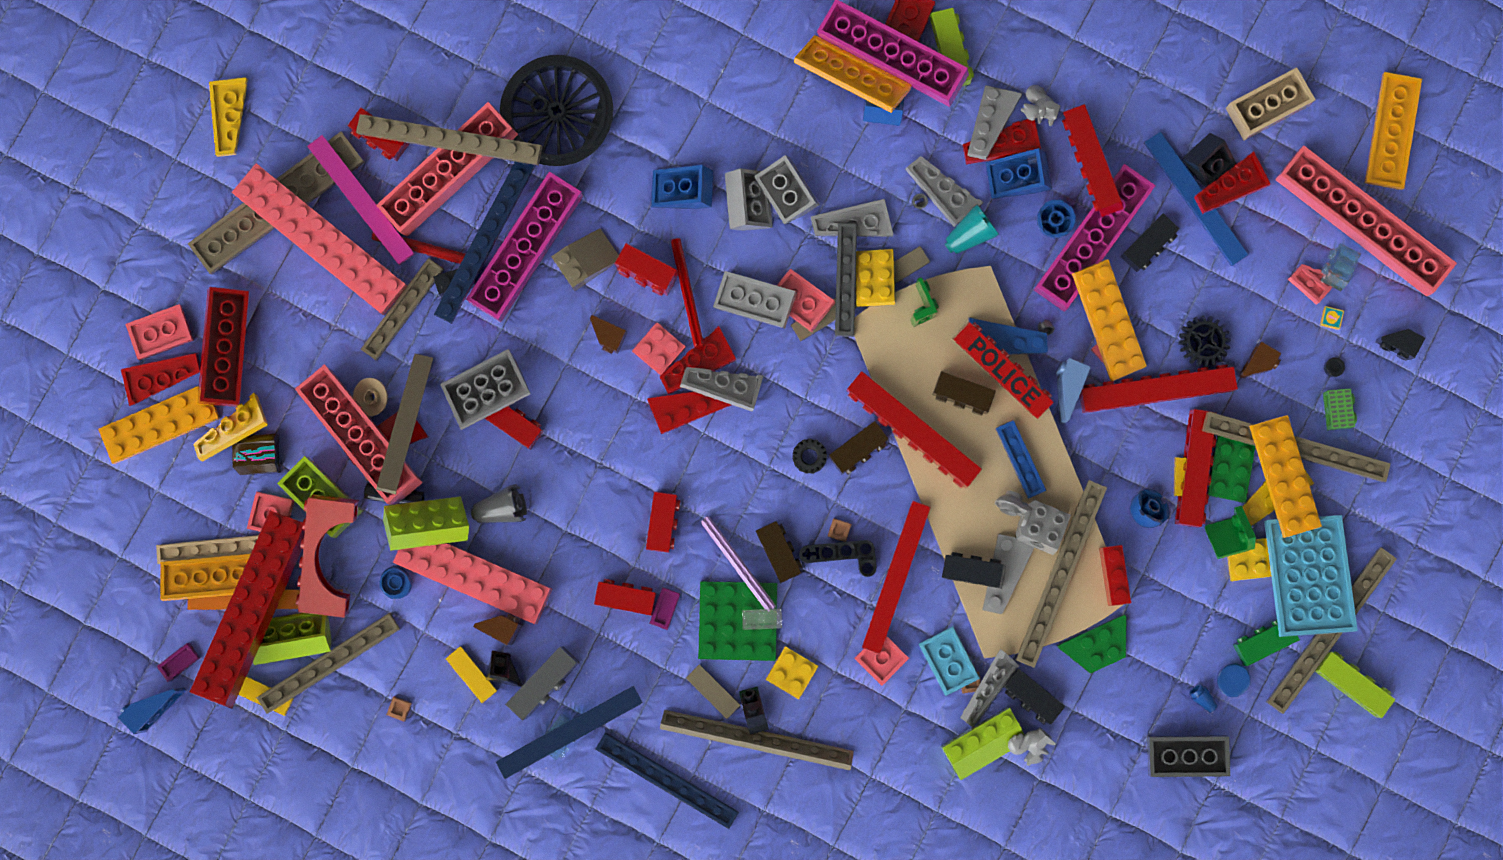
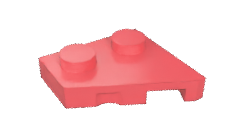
(1309, 283)

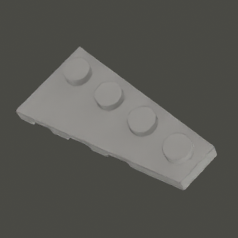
(870, 217)

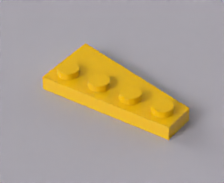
(232, 429)

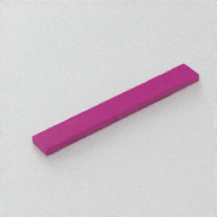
(360, 200)

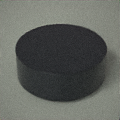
(1334, 367)

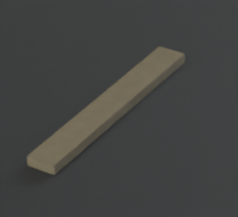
(902, 268)
(404, 424)
(328, 663)

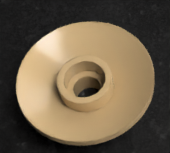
(363, 395)

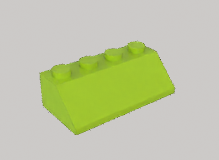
(294, 637)
(982, 743)

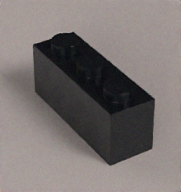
(1150, 243)
(974, 570)
(1033, 697)

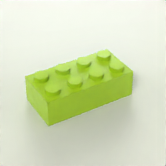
(309, 479)
(425, 523)

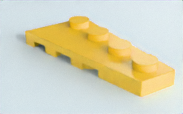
(227, 108)
(1261, 504)

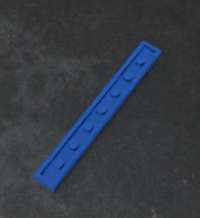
(1188, 189)

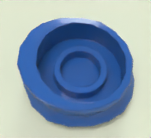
(395, 582)
(1233, 680)

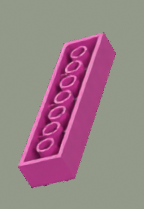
(893, 52)
(1093, 239)
(524, 247)

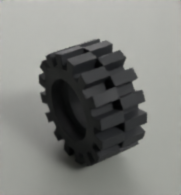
(817, 447)

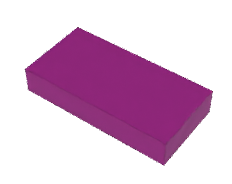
(665, 608)
(178, 662)

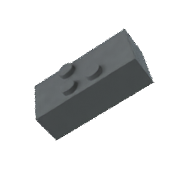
(543, 683)
(1188, 756)

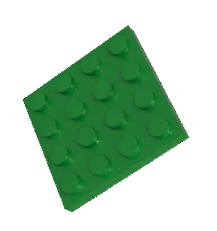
(722, 623)

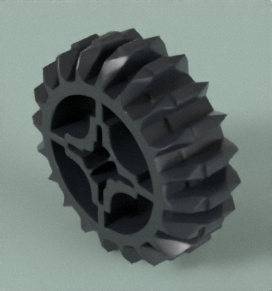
(1197, 337)

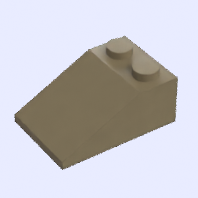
(585, 258)

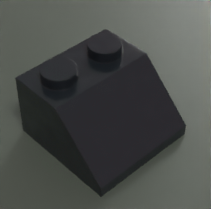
(1209, 159)

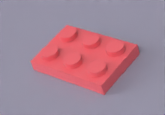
(810, 302)
(159, 332)

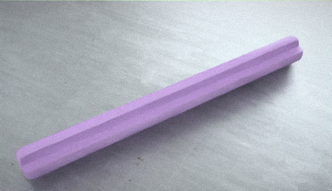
(737, 563)

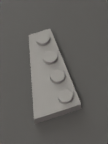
(992, 116)
(942, 191)
(730, 388)
(1015, 557)
(992, 683)

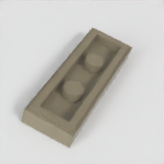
(713, 691)

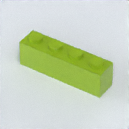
(950, 39)
(1355, 685)

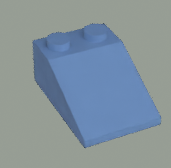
(1069, 386)

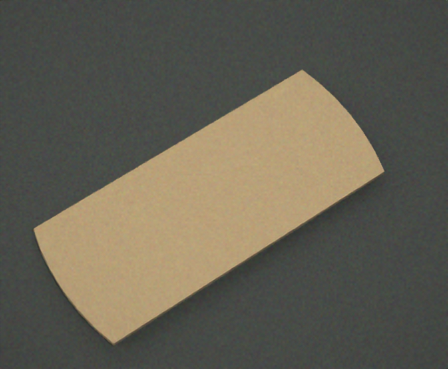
(964, 519)

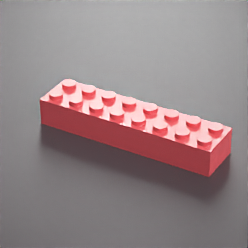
(441, 174)
(353, 430)
(477, 579)

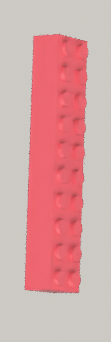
(1366, 221)
(319, 239)

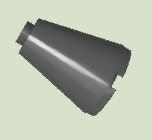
(501, 506)

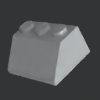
(786, 190)
(746, 201)

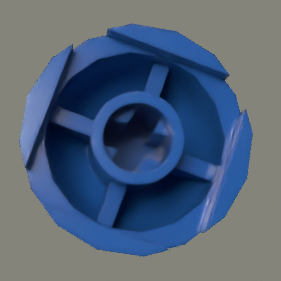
(1055, 219)
(1149, 509)

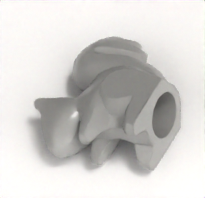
(1043, 107)
(1034, 742)

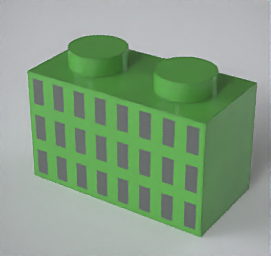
(1339, 409)

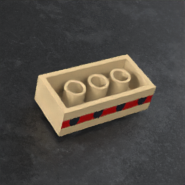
(1270, 104)

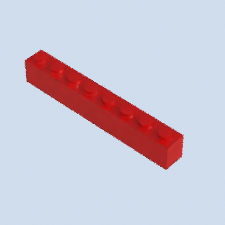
(1159, 389)
(914, 430)

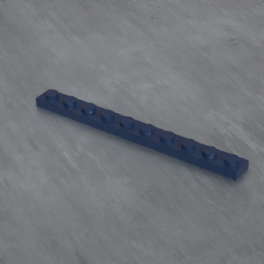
(484, 241)

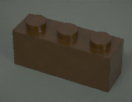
(963, 393)
(858, 448)
(779, 551)

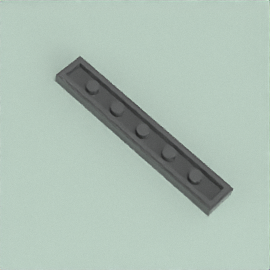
(845, 279)

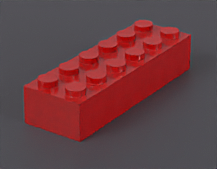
(223, 347)

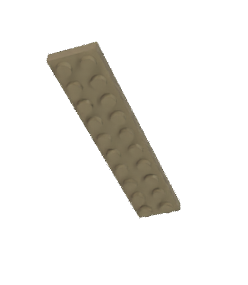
(245, 227)

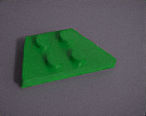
(1098, 646)

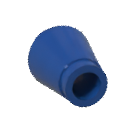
(1203, 698)

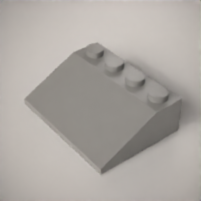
(485, 389)

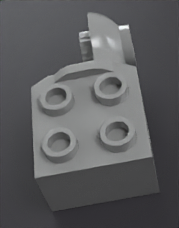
(1038, 523)

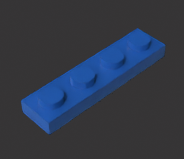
(1020, 459)

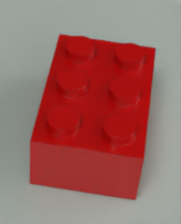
(646, 270)

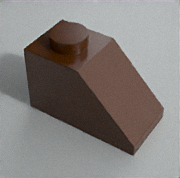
(608, 335)
(1261, 360)

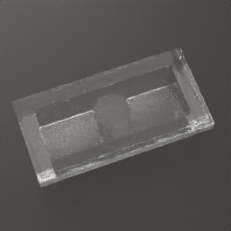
(762, 619)

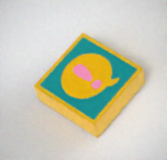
(1331, 318)

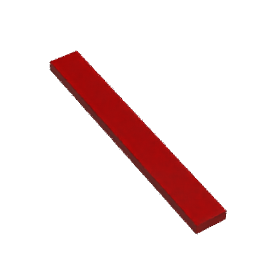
(896, 577)

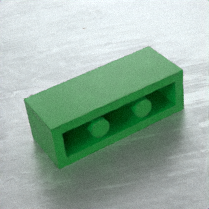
(1262, 644)

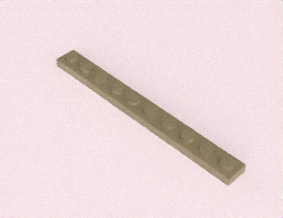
(449, 139)
(1308, 450)
(1061, 574)
(1322, 643)
(758, 741)

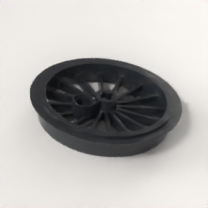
(603, 114)

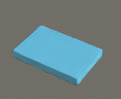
(949, 661)

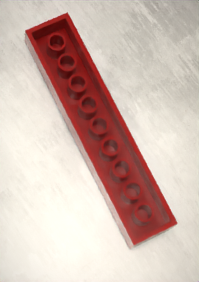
(250, 610)

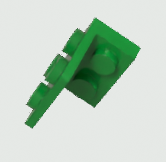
(925, 312)
(1231, 535)

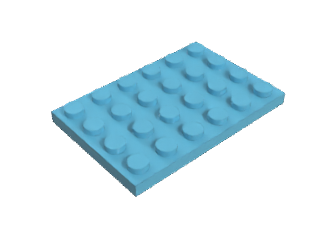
(1311, 579)

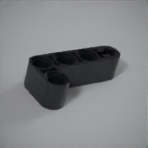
(837, 555)

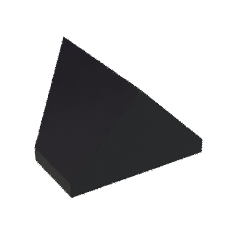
(502, 669)

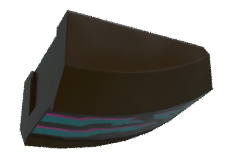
(256, 455)

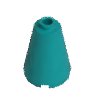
(971, 231)

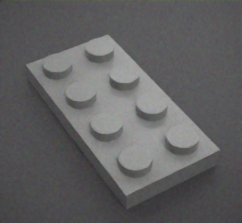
(754, 299)

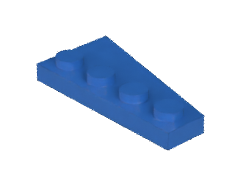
(1014, 339)

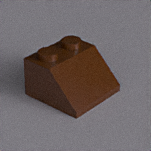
(501, 628)

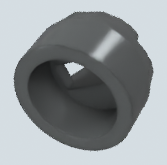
(920, 205)
(1046, 327)

